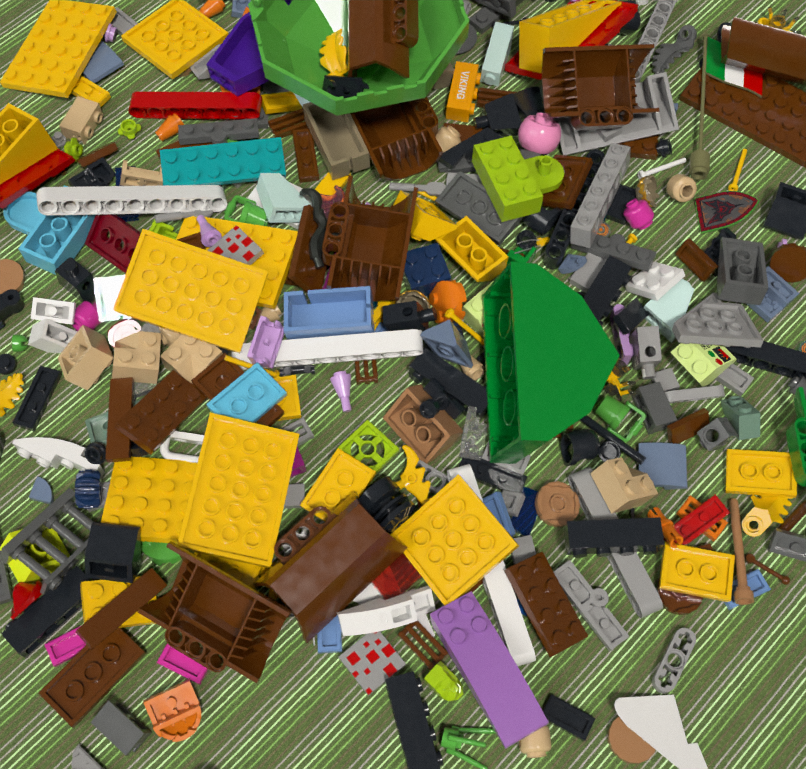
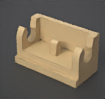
(140, 177)

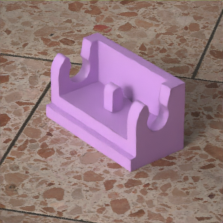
(266, 342)

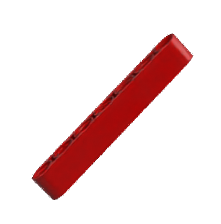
(195, 105)

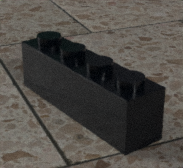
(606, 287)
(457, 384)
(613, 536)
(46, 615)
(412, 723)

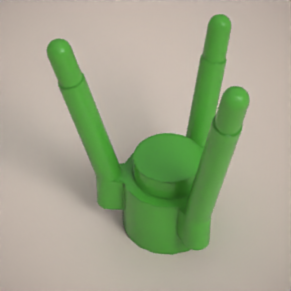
(453, 739)

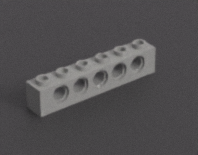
(600, 195)

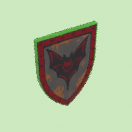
(723, 209)

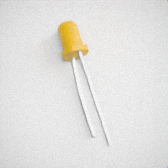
(540, 242)

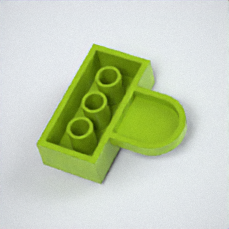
(515, 182)

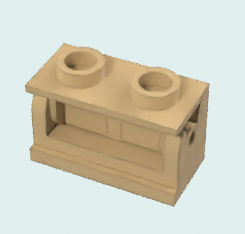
(81, 120)

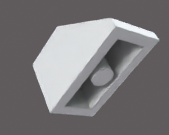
(54, 310)
(50, 336)

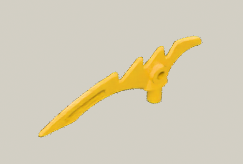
(412, 477)

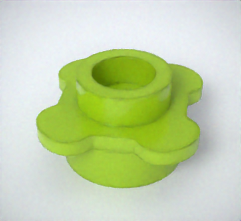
(125, 127)
(73, 148)

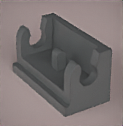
(655, 404)
(121, 727)

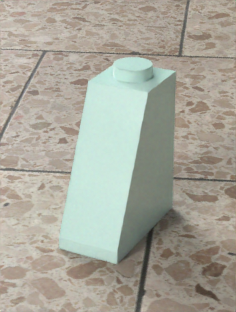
(497, 54)
(280, 199)
(669, 308)

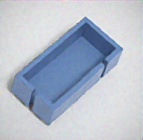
(330, 312)

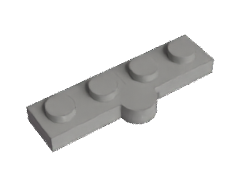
(591, 605)

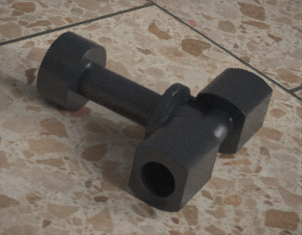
(439, 401)

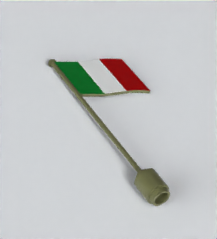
(745, 79)

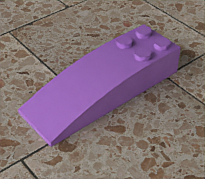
(488, 669)

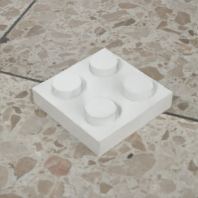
(656, 281)

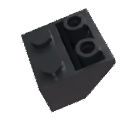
(787, 211)
(113, 552)

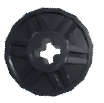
(384, 507)

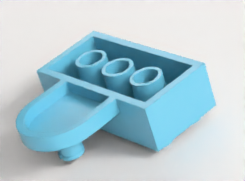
(49, 238)

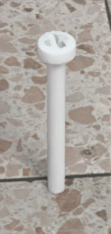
(641, 173)

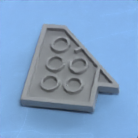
(717, 324)

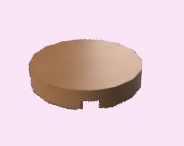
(11, 276)
(557, 504)
(627, 744)

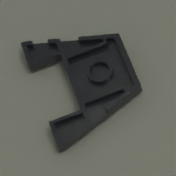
(465, 149)

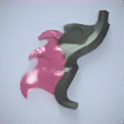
(321, 209)

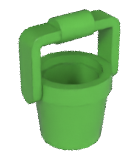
(250, 214)
(614, 412)

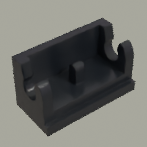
(343, 85)

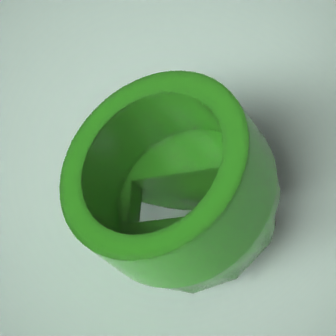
(17, 343)

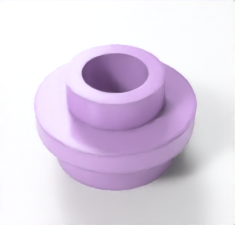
(110, 33)

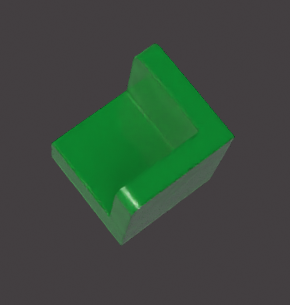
(529, 256)

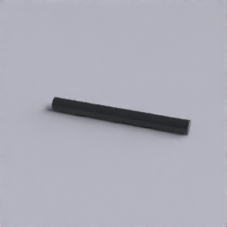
(631, 452)

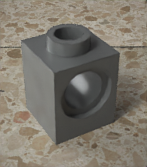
(724, 429)

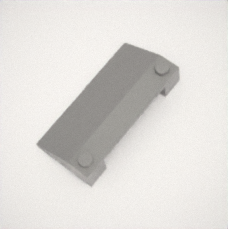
(651, 93)

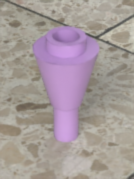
(209, 234)
(342, 384)

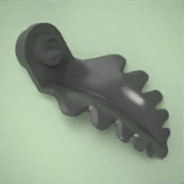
(673, 50)

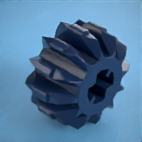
(88, 489)

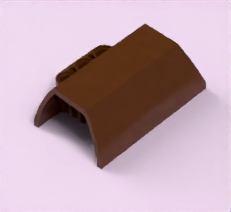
(381, 34)
(764, 50)
(593, 83)
(400, 138)
(369, 245)
(331, 564)
(219, 615)

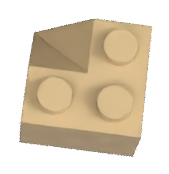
(189, 356)
(138, 357)
(85, 358)
(623, 486)

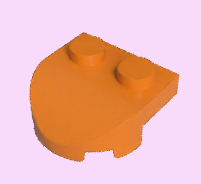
(445, 296)
(175, 712)

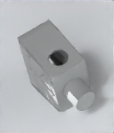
(646, 350)

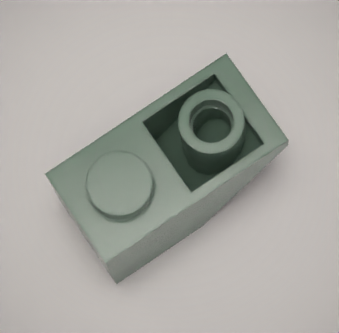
(742, 417)

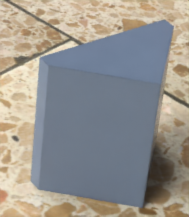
(448, 343)

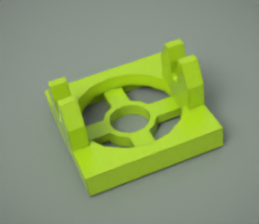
(368, 428)

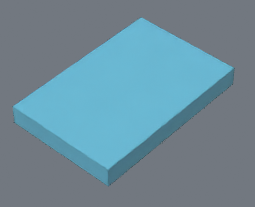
(248, 396)

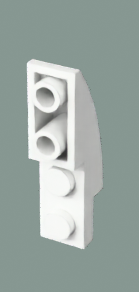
(55, 452)
(386, 614)

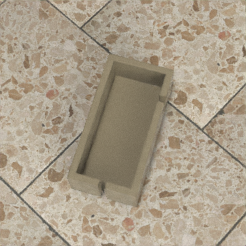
(337, 140)

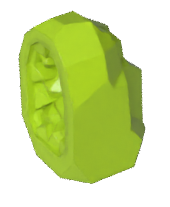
(444, 683)

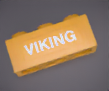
(463, 92)

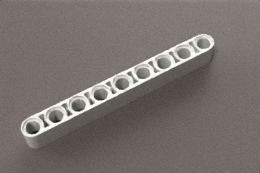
(129, 199)
(343, 348)
(502, 596)

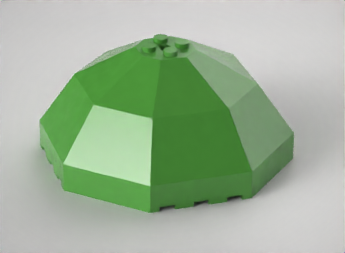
(294, 33)

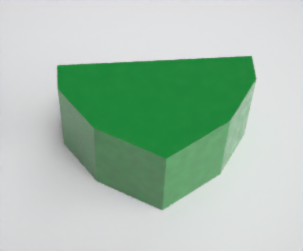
(540, 360)

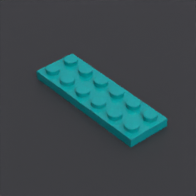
(222, 162)

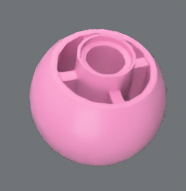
(539, 134)

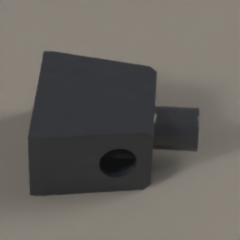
(500, 116)
(73, 276)
(407, 316)

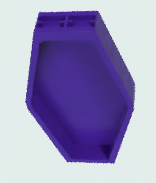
(238, 60)

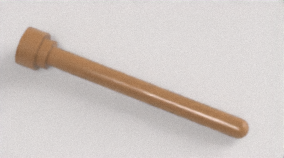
(743, 593)

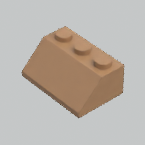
(425, 436)

